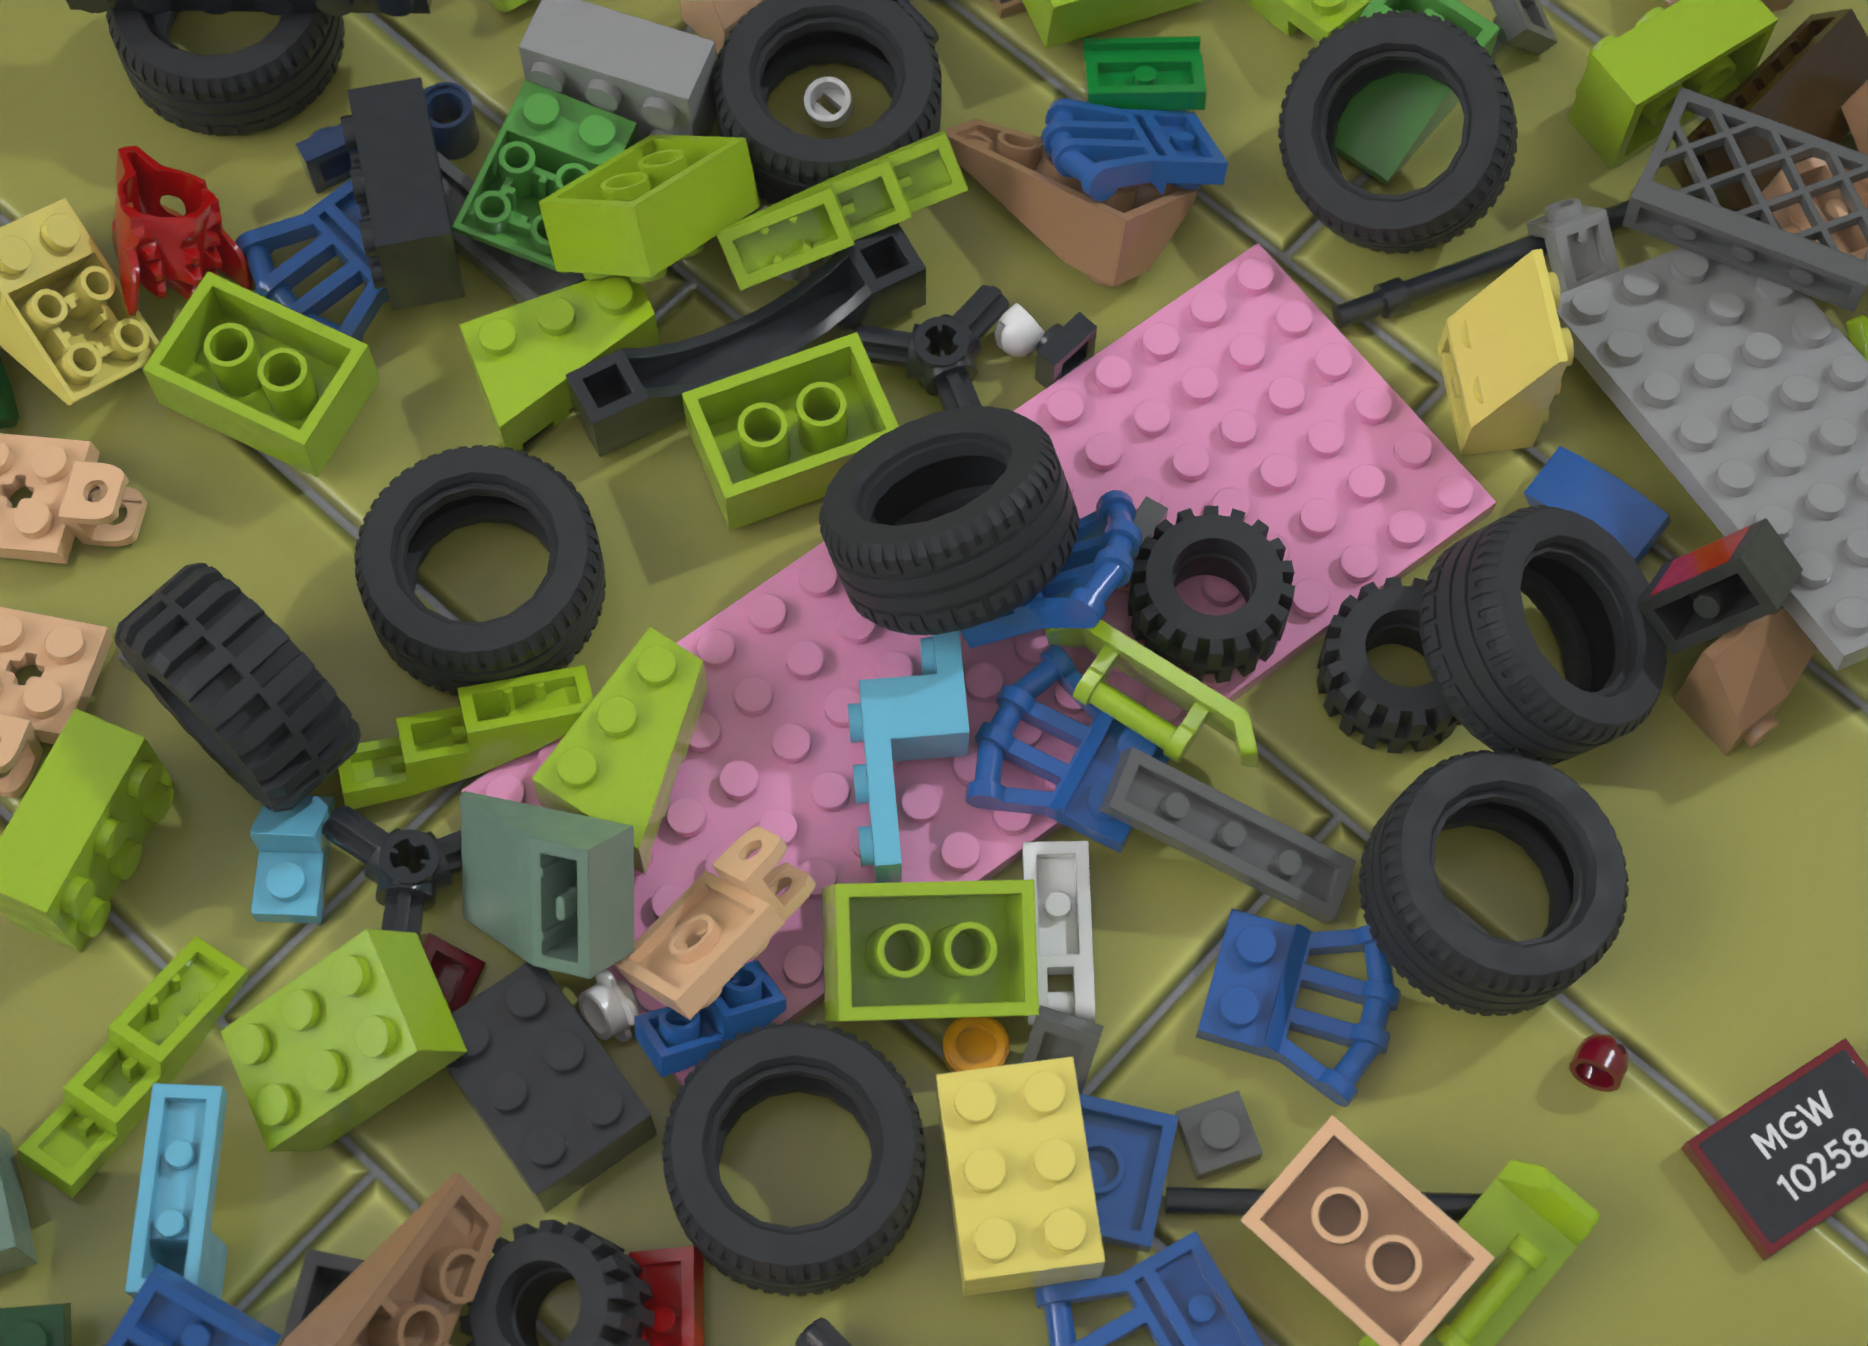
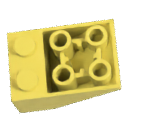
(66, 306)
(1505, 359)

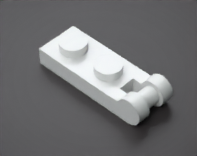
(1062, 923)

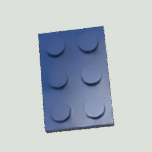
(1128, 1167)

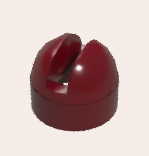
(1600, 1062)

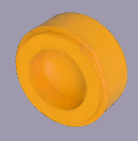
(975, 1044)

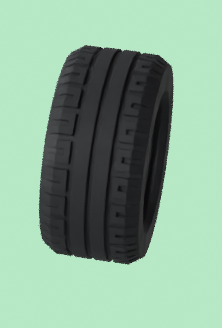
(796, 34)
(1346, 65)
(234, 90)
(457, 492)
(949, 520)
(1490, 661)
(1559, 832)
(773, 1064)

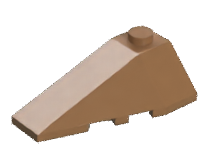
(1104, 238)
(1746, 680)
(413, 1280)

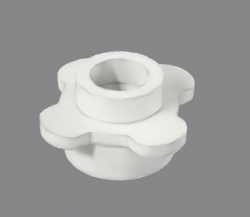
(609, 1007)

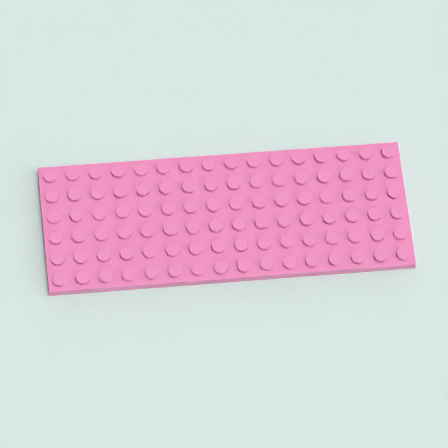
(1209, 402)

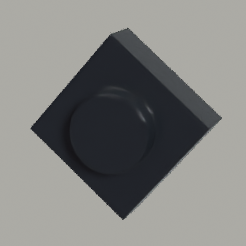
(1064, 349)

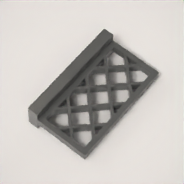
(1737, 236)

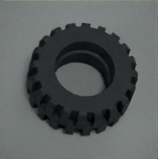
(238, 686)

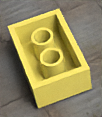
(1019, 1176)

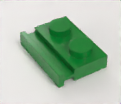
(1145, 73)

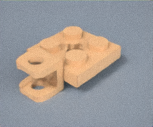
(68, 500)
(36, 712)
(717, 924)

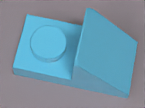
(291, 862)

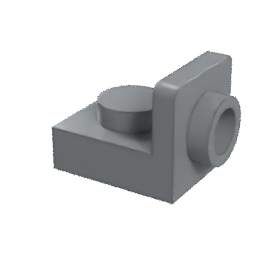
(1576, 242)

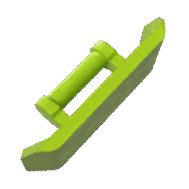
(1163, 678)
(1531, 1230)

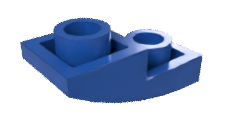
(1590, 491)
(680, 1042)

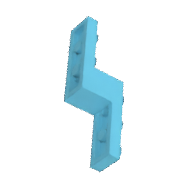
(905, 722)
(180, 1188)

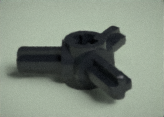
(953, 335)
(386, 859)

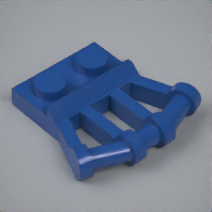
(1130, 147)
(339, 234)
(1089, 577)
(1079, 784)
(1257, 991)
(1173, 1296)
(183, 1314)

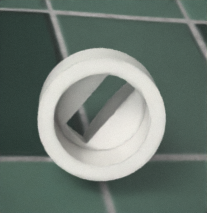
(837, 93)
(1017, 332)

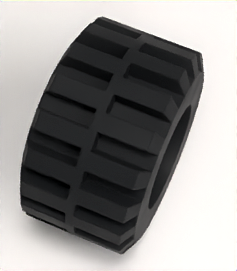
(1222, 549)
(1358, 693)
(539, 1261)

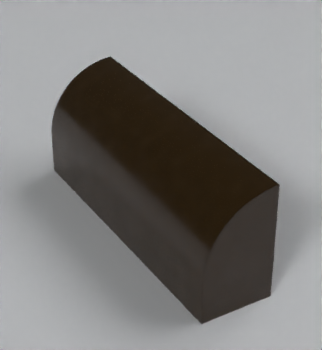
(1797, 86)

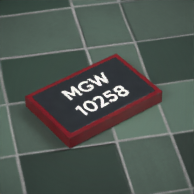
(1791, 1150)

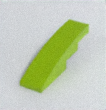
(842, 210)
(452, 744)
(143, 1047)

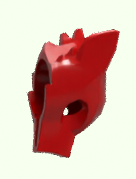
(158, 243)

